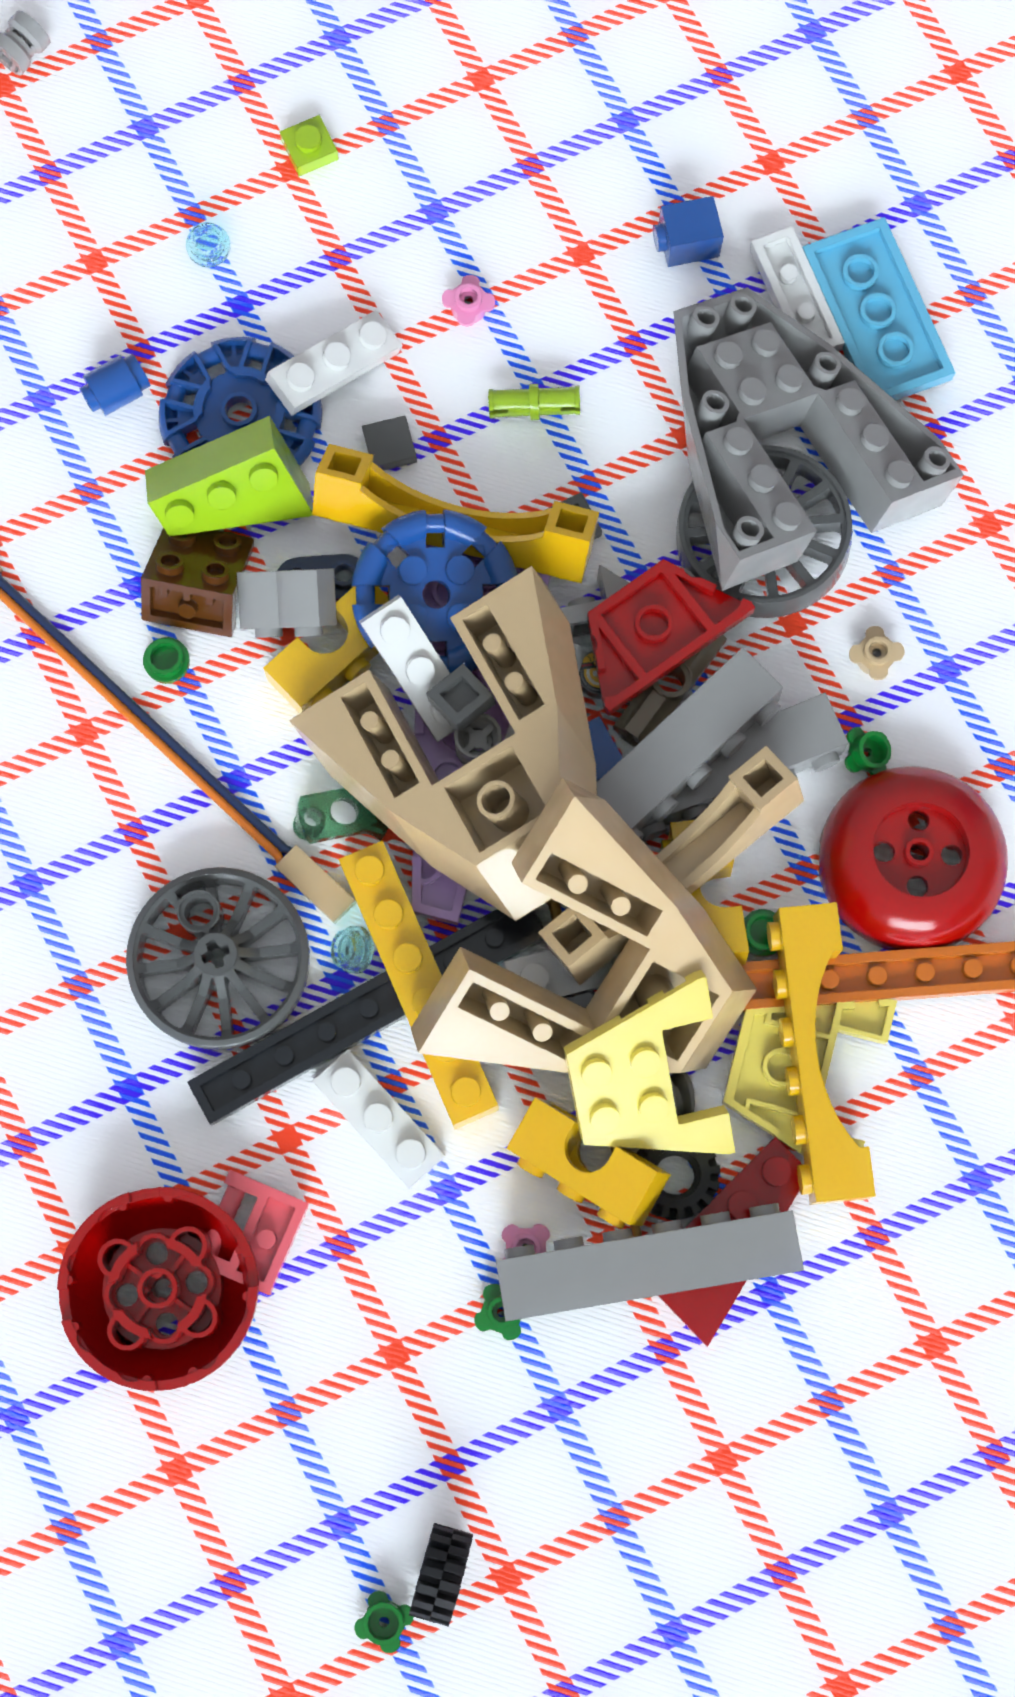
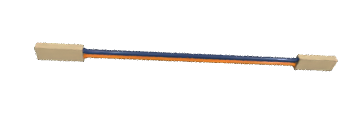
(294, 866)

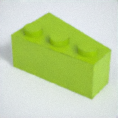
(230, 483)

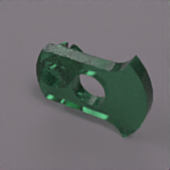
(318, 807)

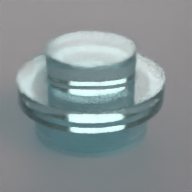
(208, 245)
(352, 949)

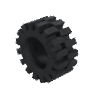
(698, 1195)
(441, 1574)

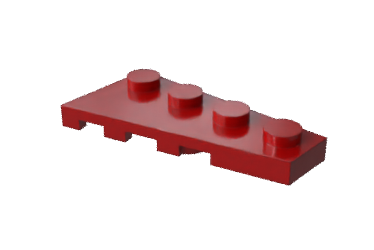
(763, 1181)

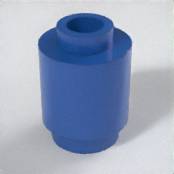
(114, 384)

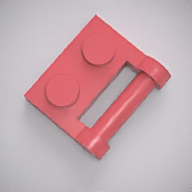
(268, 1229)

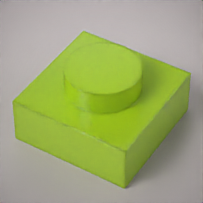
(309, 145)

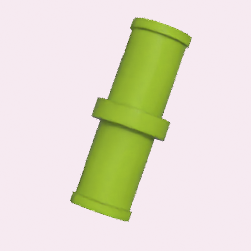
(534, 402)

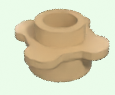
(876, 666)

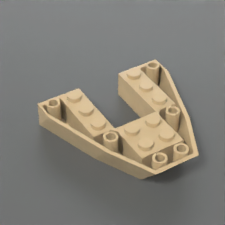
(484, 810)
(604, 871)

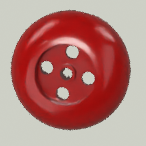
(874, 893)
(112, 1252)

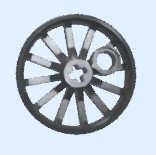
(811, 589)
(209, 938)

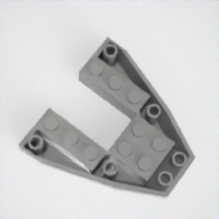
(762, 373)

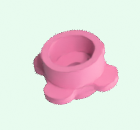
(470, 313)
(534, 1236)

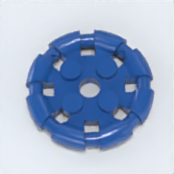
(234, 386)
(431, 565)

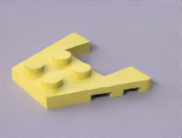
(759, 1061)
(625, 1082)

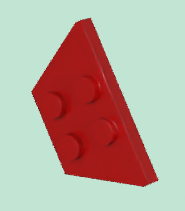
(656, 628)

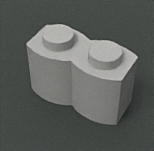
(287, 600)

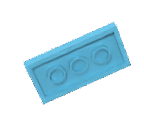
(879, 310)

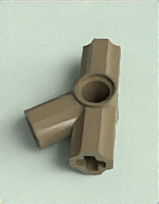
(656, 704)

